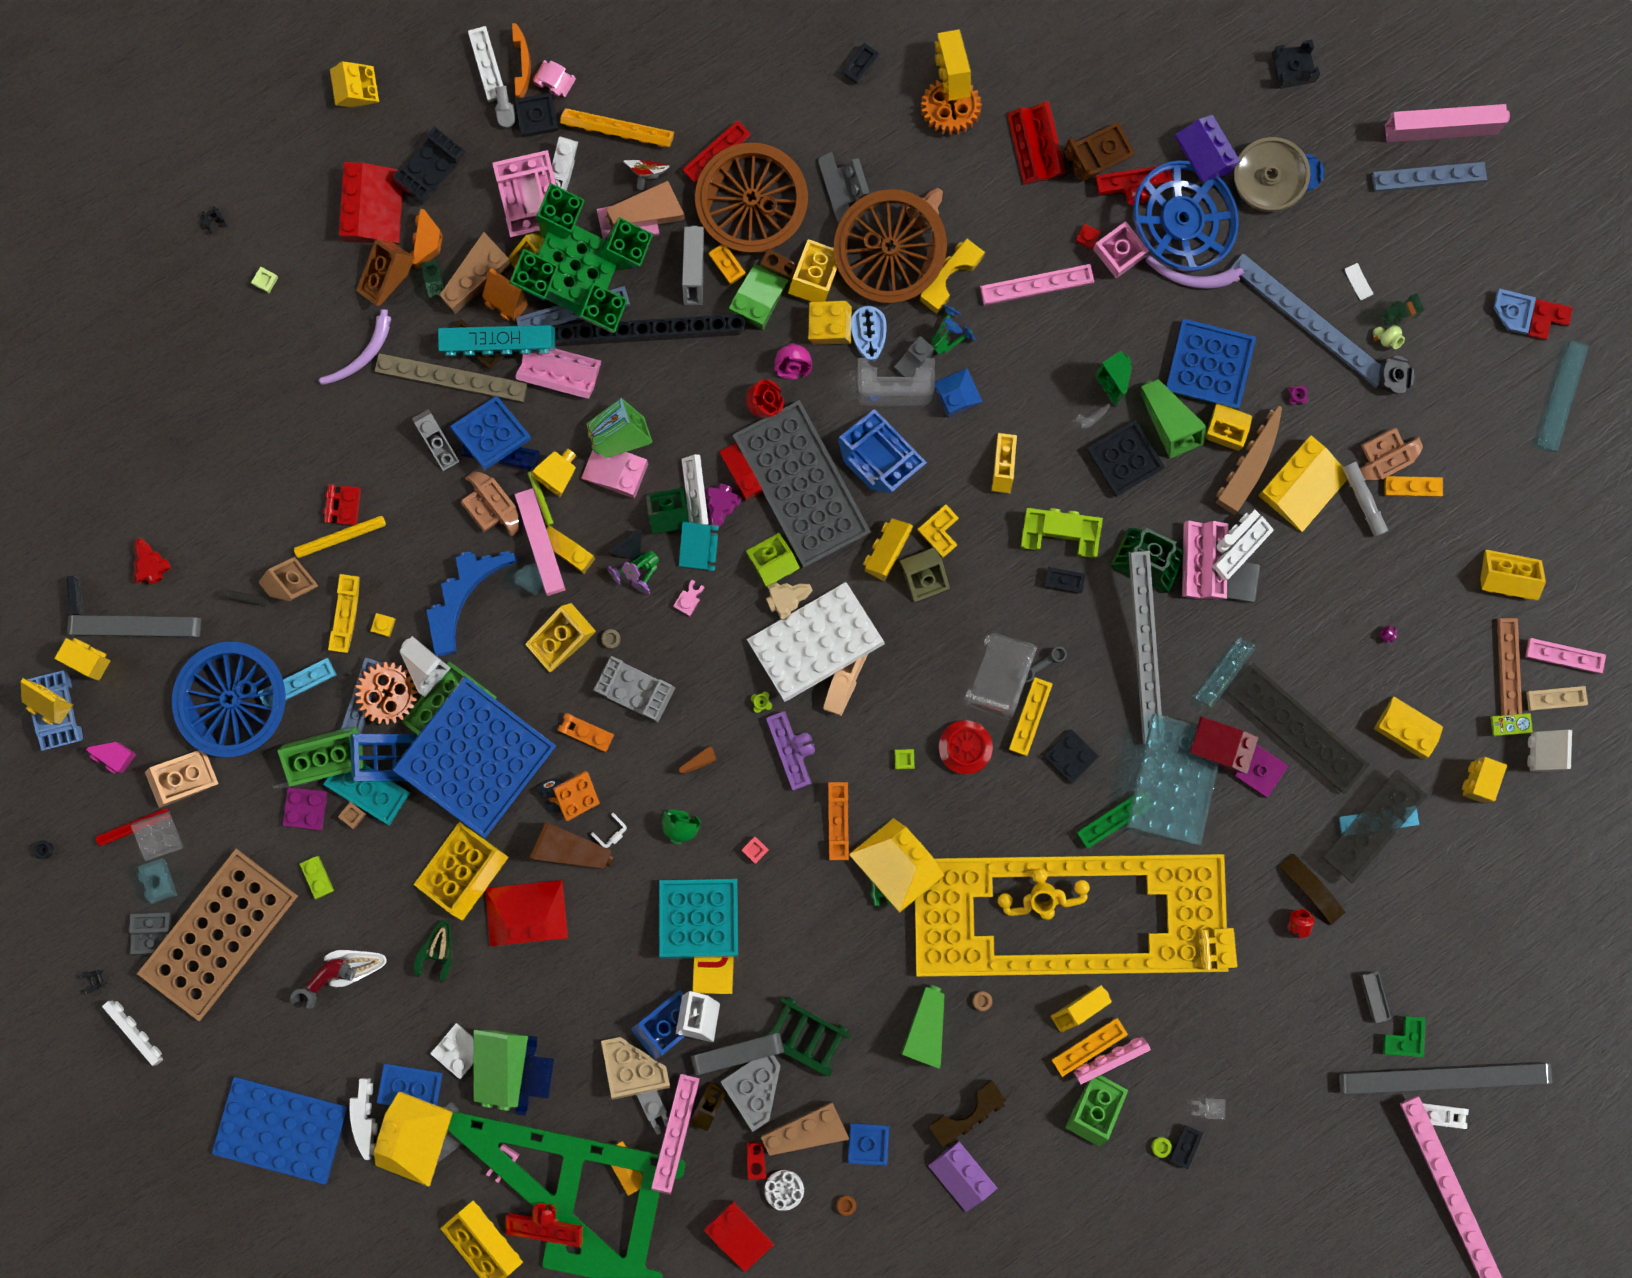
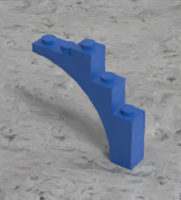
(455, 592)

